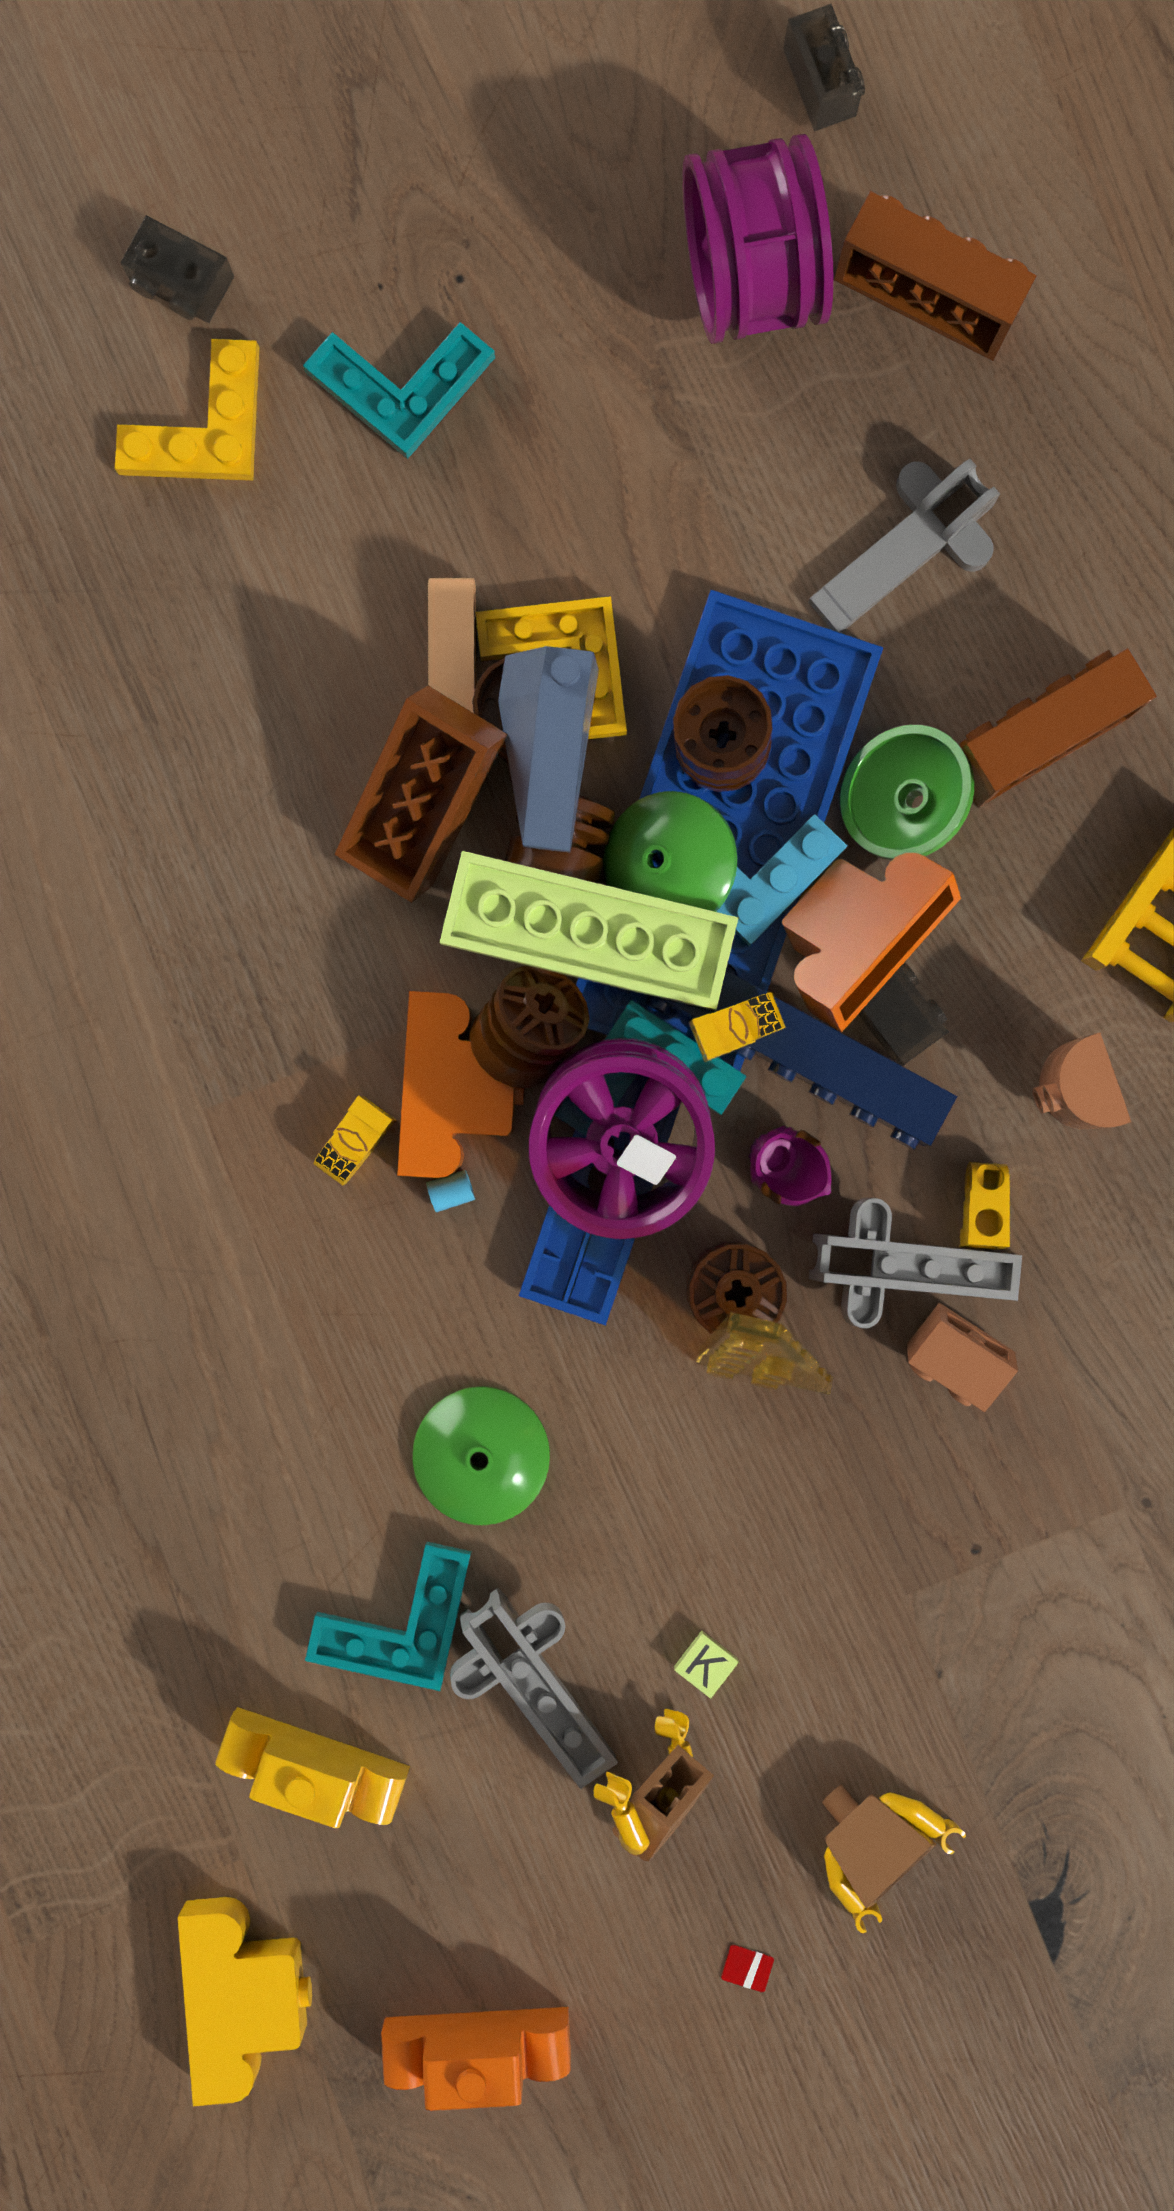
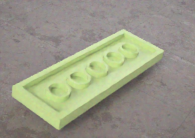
(589, 930)

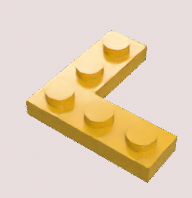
(213, 452)
(569, 625)

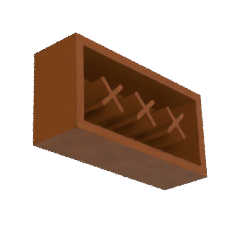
(932, 275)
(1056, 725)
(420, 793)

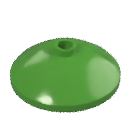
(888, 778)
(695, 847)
(488, 1423)

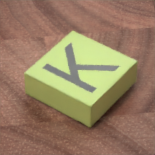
(706, 1664)

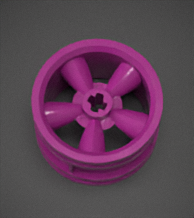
(758, 238)
(617, 1209)

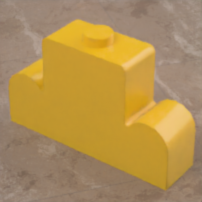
(309, 1771)
(236, 1998)

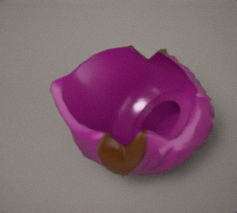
(790, 1166)

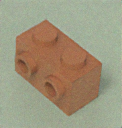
(961, 1358)

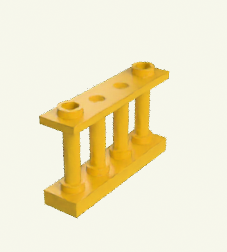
(1139, 912)

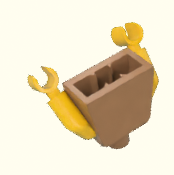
(662, 1799)
(878, 1846)

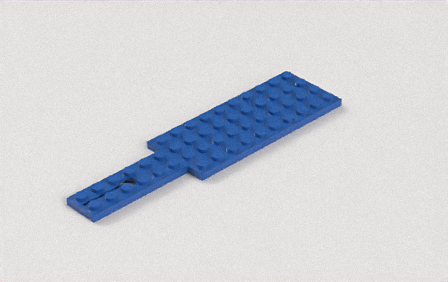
(815, 697)

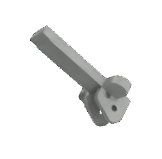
(911, 544)
(909, 1266)
(532, 1683)

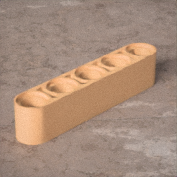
(452, 638)

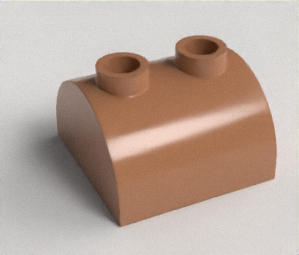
(1081, 1086)

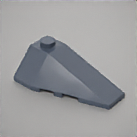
(547, 717)

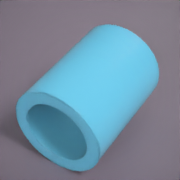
(450, 1191)

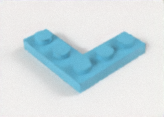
(781, 879)

